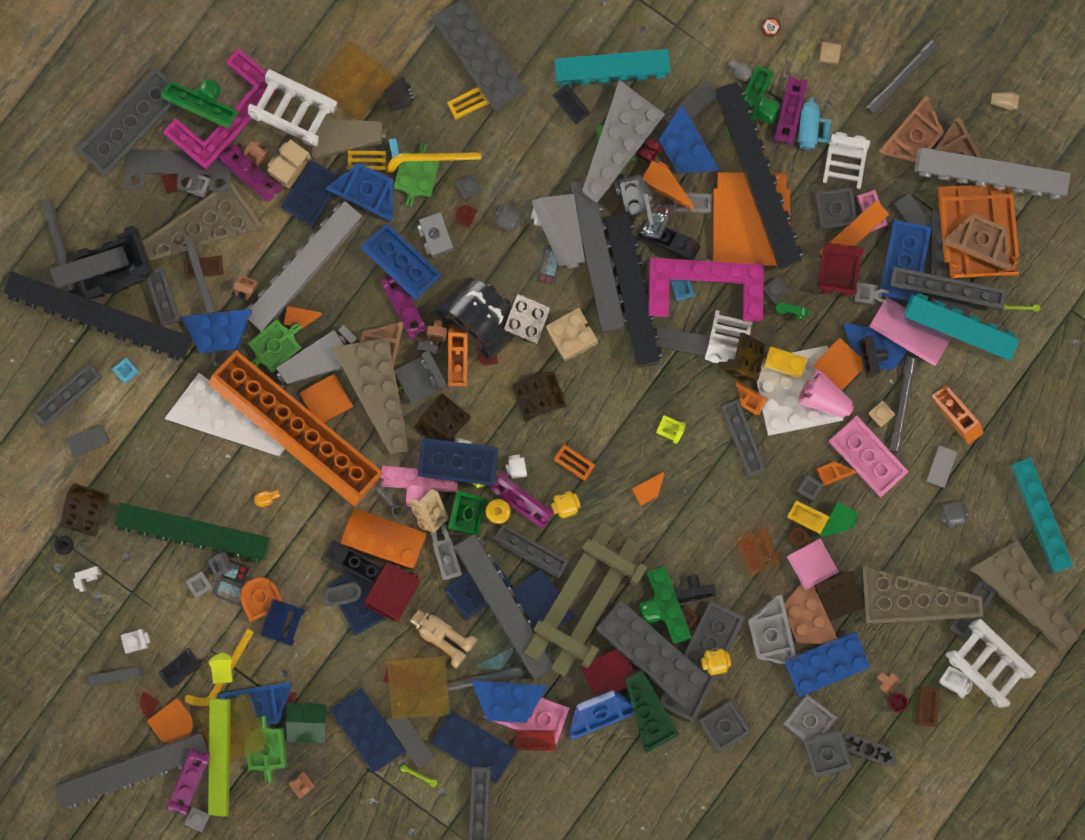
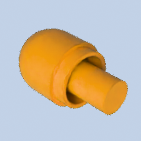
(266, 498)

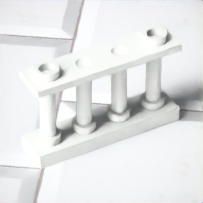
(292, 89)
(1007, 657)

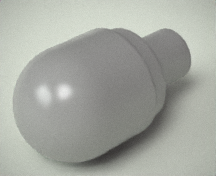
(741, 70)

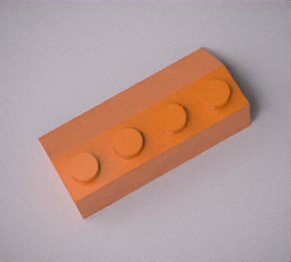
(383, 538)

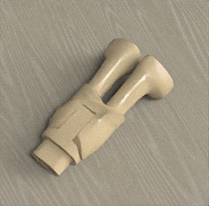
(435, 630)

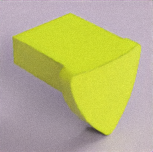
(671, 429)
(221, 668)

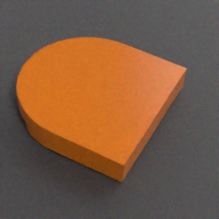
(257, 596)
(172, 722)

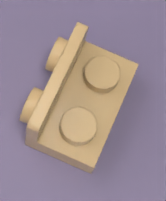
(429, 511)

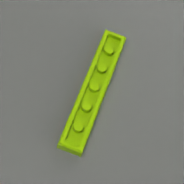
(219, 757)

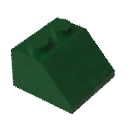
(306, 722)

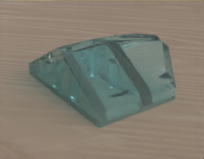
(496, 662)

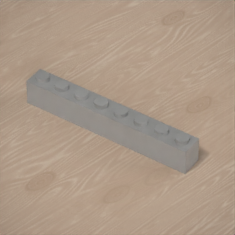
(992, 172)
(304, 266)

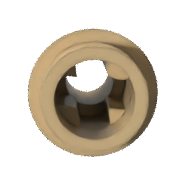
(1005, 100)

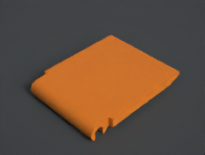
(992, 204)
(736, 222)

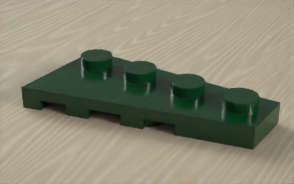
(651, 717)

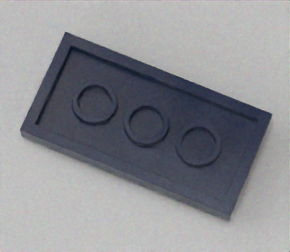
(458, 461)
(367, 730)
(473, 745)

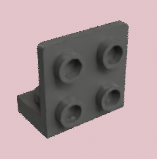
(637, 197)
(420, 378)

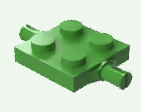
(416, 177)
(275, 345)
(270, 758)

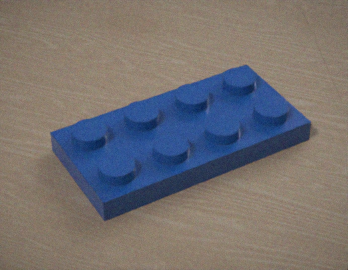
(905, 250)
(401, 261)
(827, 664)

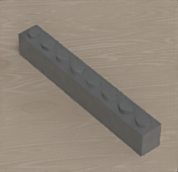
(598, 261)
(501, 603)
(129, 770)

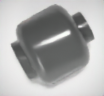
(508, 217)
(954, 514)

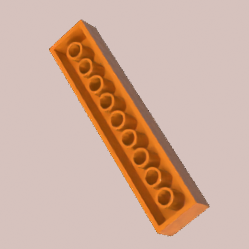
(295, 428)

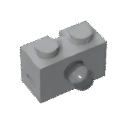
(436, 235)

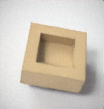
(830, 53)
(881, 414)

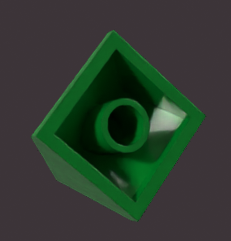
(467, 513)

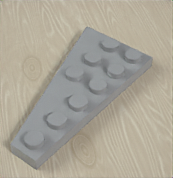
(624, 131)

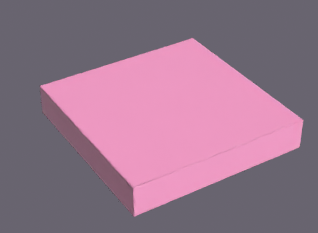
(812, 564)

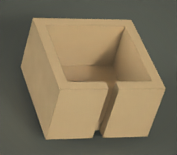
(289, 164)
(571, 334)

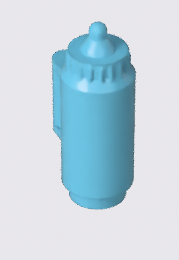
(809, 126)

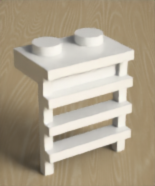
(846, 147)
(725, 347)

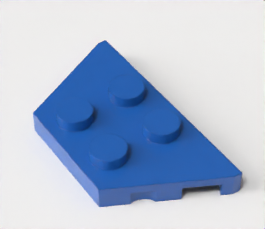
(685, 145)
(366, 190)
(217, 330)
(895, 351)
(266, 700)
(508, 700)
(599, 713)

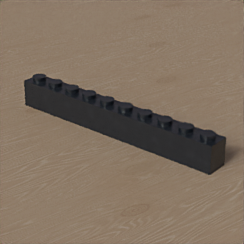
(758, 175)
(97, 315)

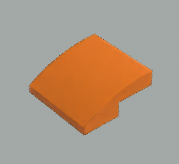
(840, 364)
(326, 399)

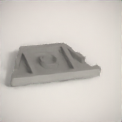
(772, 632)

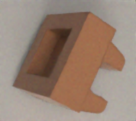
(255, 153)
(245, 285)
(436, 332)
(888, 683)
(301, 785)

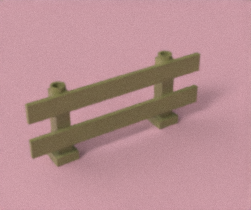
(574, 645)

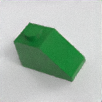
(839, 520)

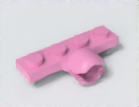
(415, 485)

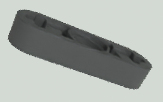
(115, 676)
(883, 749)

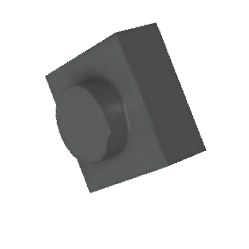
(468, 187)
(775, 290)
(428, 345)
(810, 488)
(220, 564)

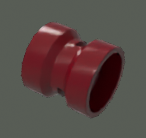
(650, 150)
(899, 700)

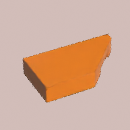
(302, 316)
(750, 398)
(833, 472)
(649, 489)

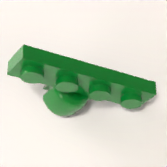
(755, 95)
(201, 101)
(665, 606)

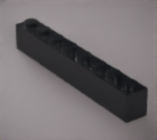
(632, 290)

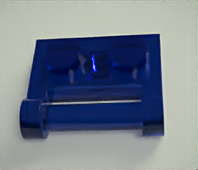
(276, 619)

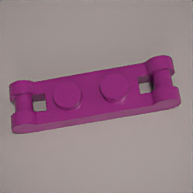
(790, 110)
(250, 173)
(404, 307)
(521, 500)
(187, 781)

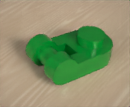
(798, 312)

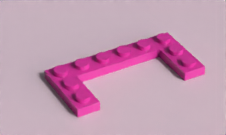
(207, 152)
(692, 270)

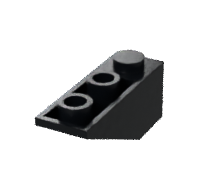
(399, 95)
(675, 243)
(351, 562)

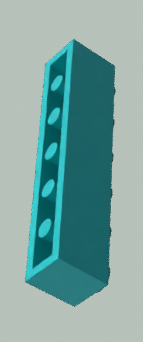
(612, 67)
(960, 326)
(1041, 515)

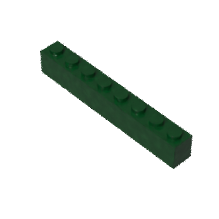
(192, 531)

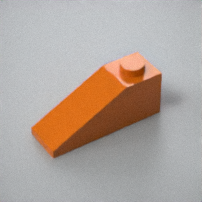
(663, 182)
(457, 356)
(958, 414)

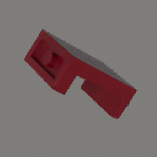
(839, 268)
(392, 591)
(608, 673)

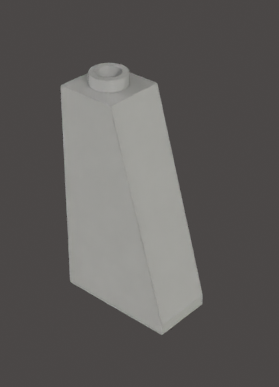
(561, 227)
(311, 362)

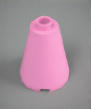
(825, 396)

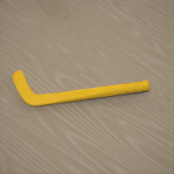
(392, 165)
(217, 688)

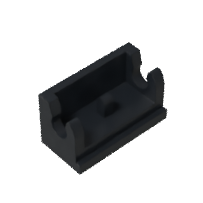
(180, 668)

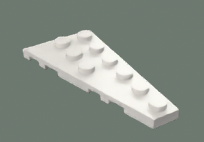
(211, 413)

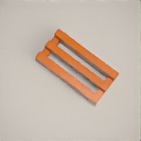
(587, 471)

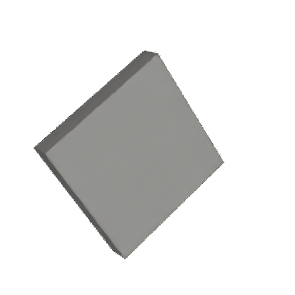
(809, 719)

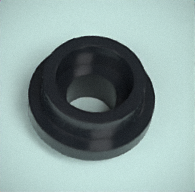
(59, 541)

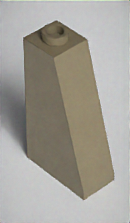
(342, 136)

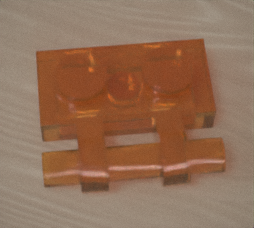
(752, 553)

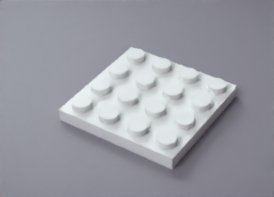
(782, 410)

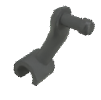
(384, 495)

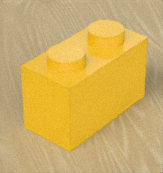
(785, 362)

